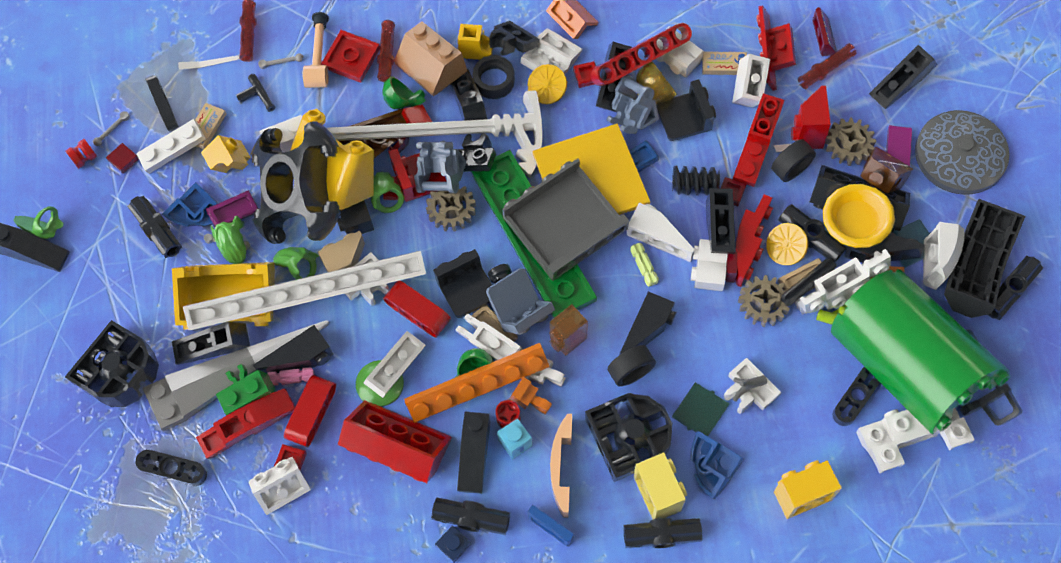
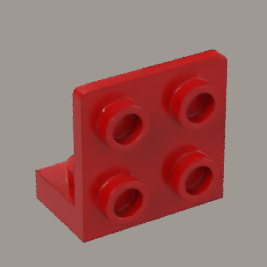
(405, 169)

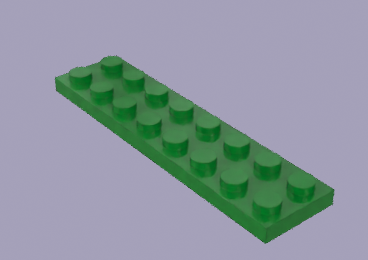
(509, 182)

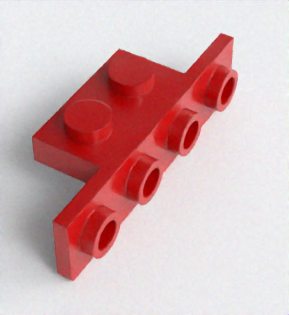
(776, 45)

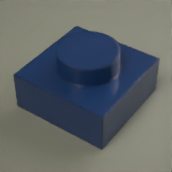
(453, 544)

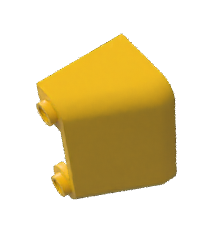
(350, 172)
(209, 282)

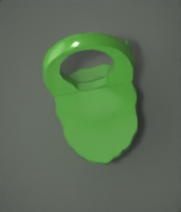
(383, 183)
(40, 228)
(230, 240)
(291, 256)

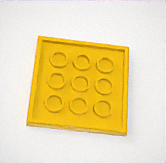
(605, 162)

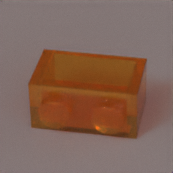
(568, 330)

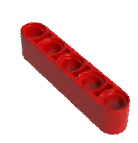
(650, 51)

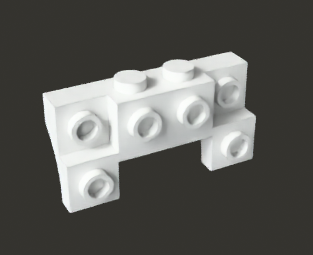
(840, 284)
(902, 429)

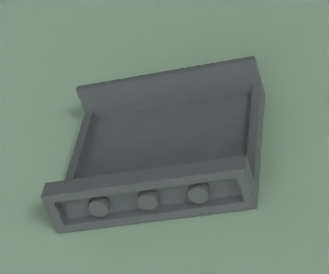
(563, 219)

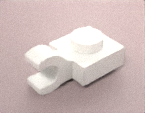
(552, 375)

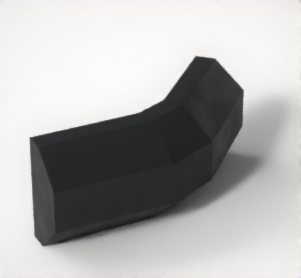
(985, 251)

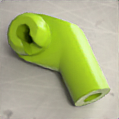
(828, 317)

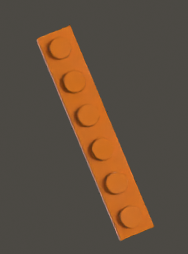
(476, 382)

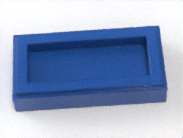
(550, 526)

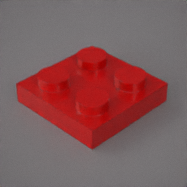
(351, 56)

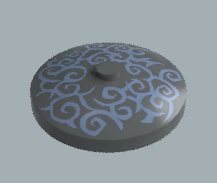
(962, 152)

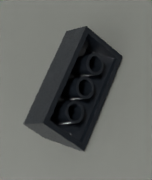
(832, 179)

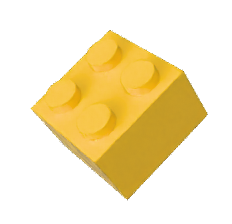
(806, 488)

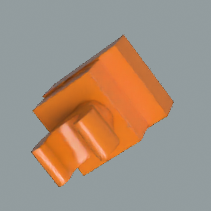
(525, 394)

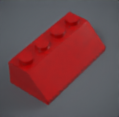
(394, 441)

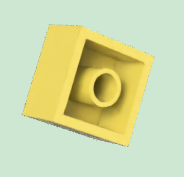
(659, 486)

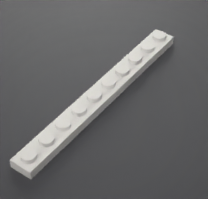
(303, 290)

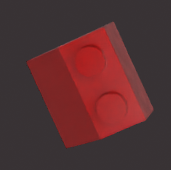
(813, 120)

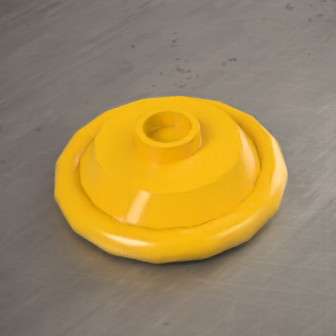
(858, 215)

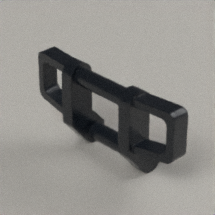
(991, 397)

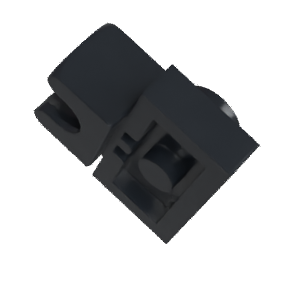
(511, 36)
(478, 153)

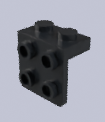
(687, 113)
(463, 283)

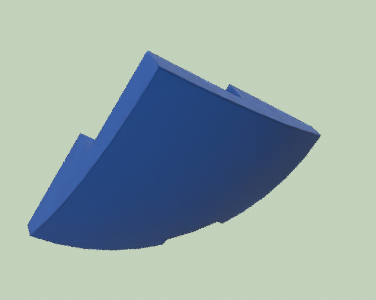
(191, 208)
(713, 464)

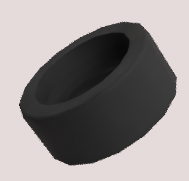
(494, 62)
(793, 160)
(631, 365)

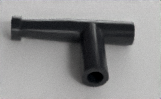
(258, 89)

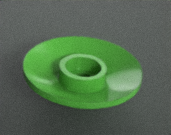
(369, 395)

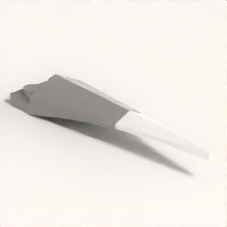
(193, 388)

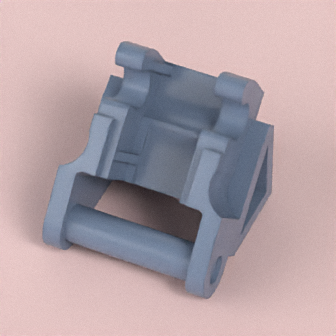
(632, 111)
(439, 158)

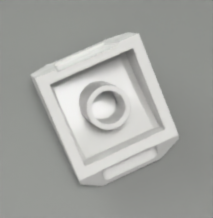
(941, 253)

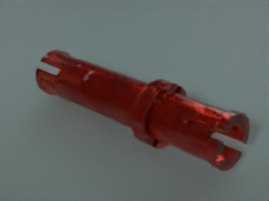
(248, 22)
(386, 58)
(820, 70)

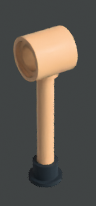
(316, 74)

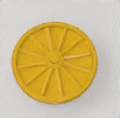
(548, 82)
(787, 244)

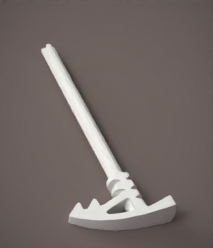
(518, 125)

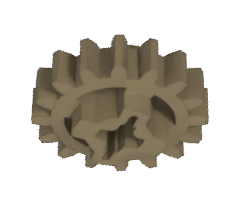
(850, 141)
(451, 208)
(754, 302)

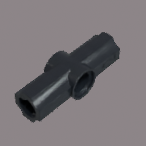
(154, 226)
(823, 242)
(1020, 279)
(470, 516)
(662, 533)

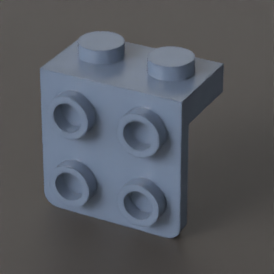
(517, 303)

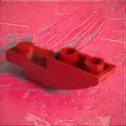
(758, 139)
(748, 239)
(244, 422)

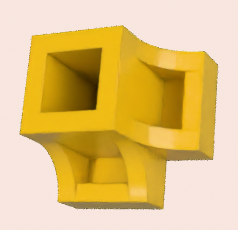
(473, 42)
(225, 154)

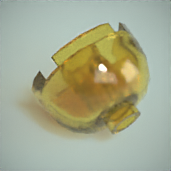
(652, 77)

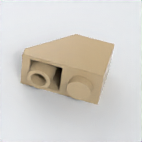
(342, 253)

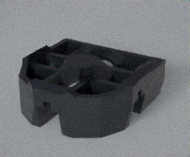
(108, 380)
(636, 426)

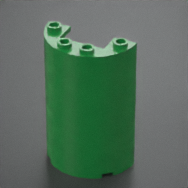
(915, 348)

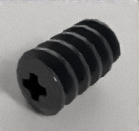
(695, 180)

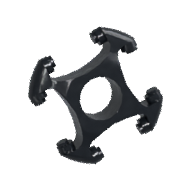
(308, 195)

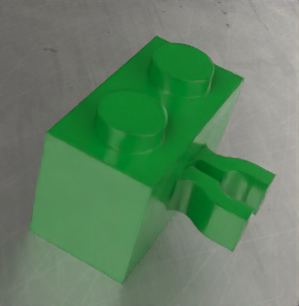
(244, 391)

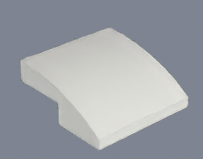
(552, 50)

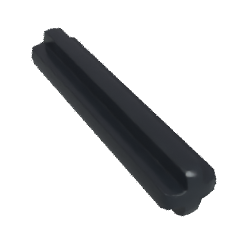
(807, 282)

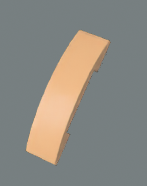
(563, 436)

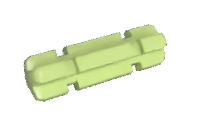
(644, 264)

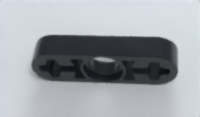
(161, 102)
(850, 400)
(176, 476)

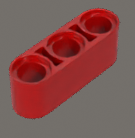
(417, 308)
(310, 410)

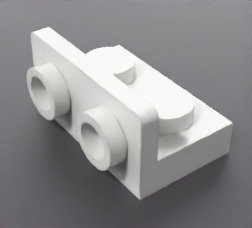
(278, 485)

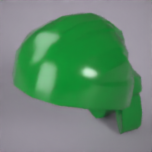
(399, 95)
(472, 360)

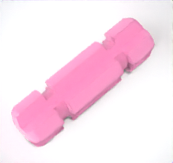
(291, 376)

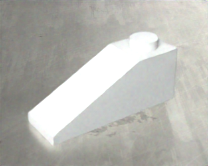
(655, 230)

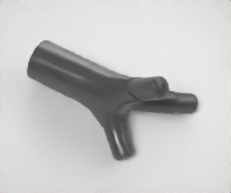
(748, 384)

